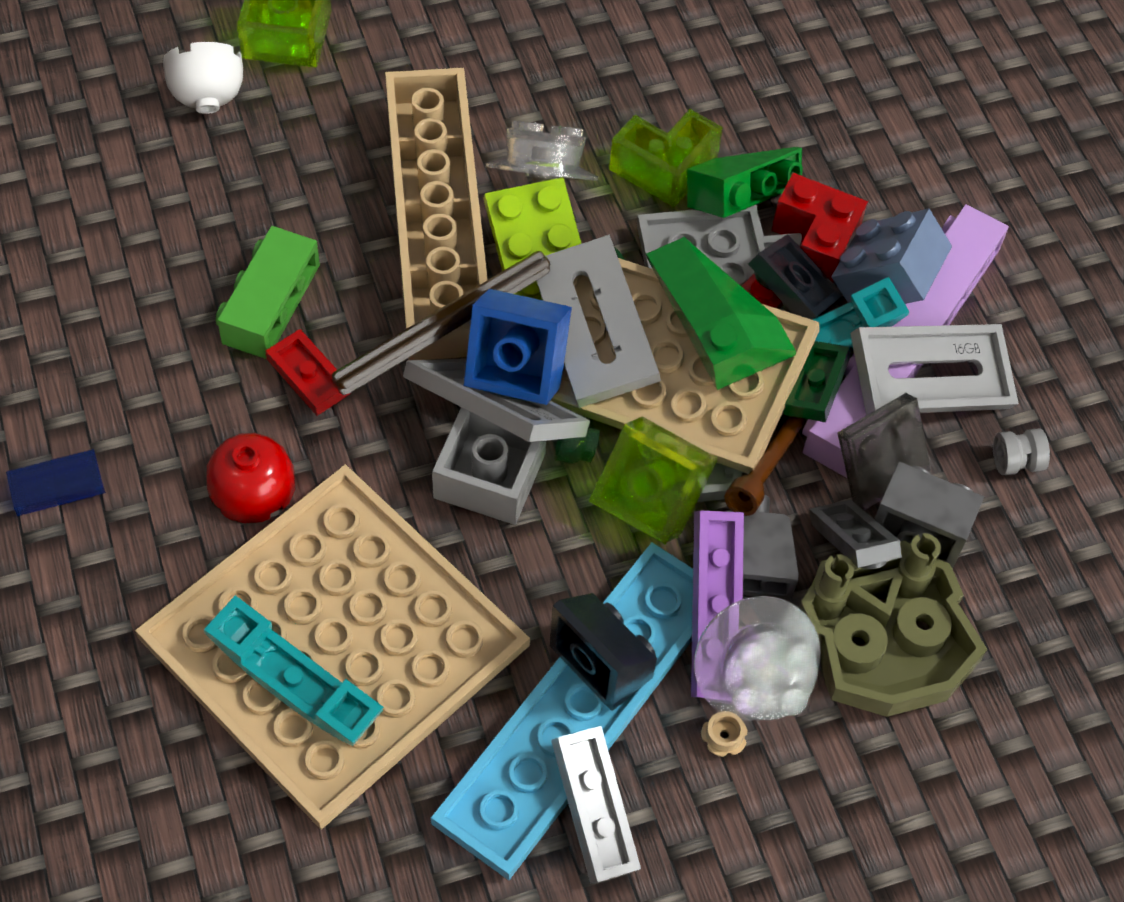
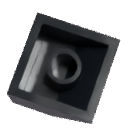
(601, 648)

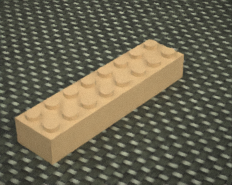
(435, 198)

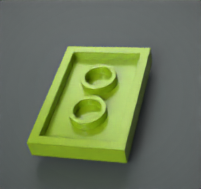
(531, 221)

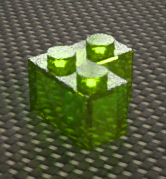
(661, 159)

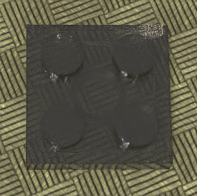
(878, 443)

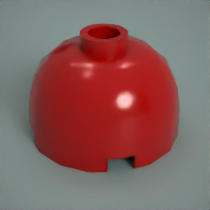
(250, 478)

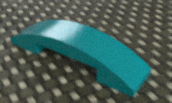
(870, 307)
(290, 674)

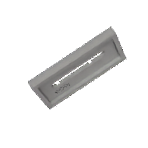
(980, 344)
(634, 360)
(520, 417)

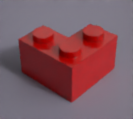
(822, 216)

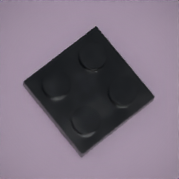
(794, 279)

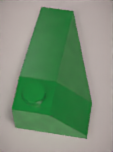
(720, 317)

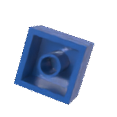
(517, 346)

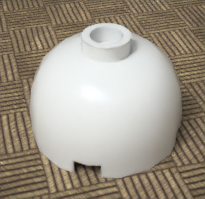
(204, 76)

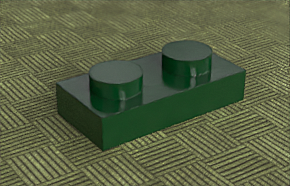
(818, 382)

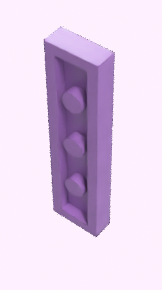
(715, 571)

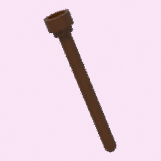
(747, 492)

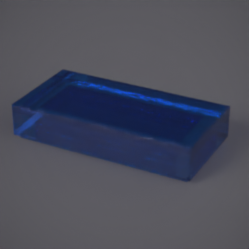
(55, 482)

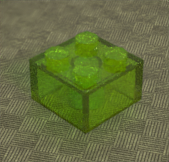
(283, 30)
(653, 479)

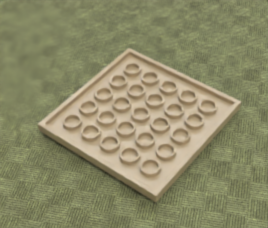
(366, 606)

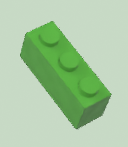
(268, 291)

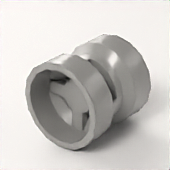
(1021, 451)

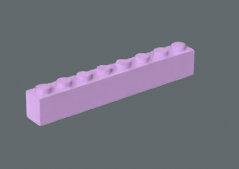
(974, 244)

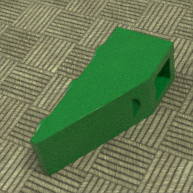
(741, 181)

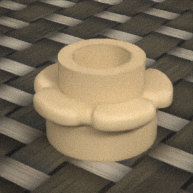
(724, 722)

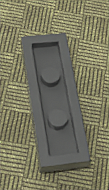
(855, 534)

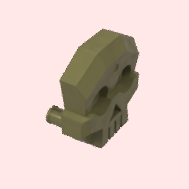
(900, 663)

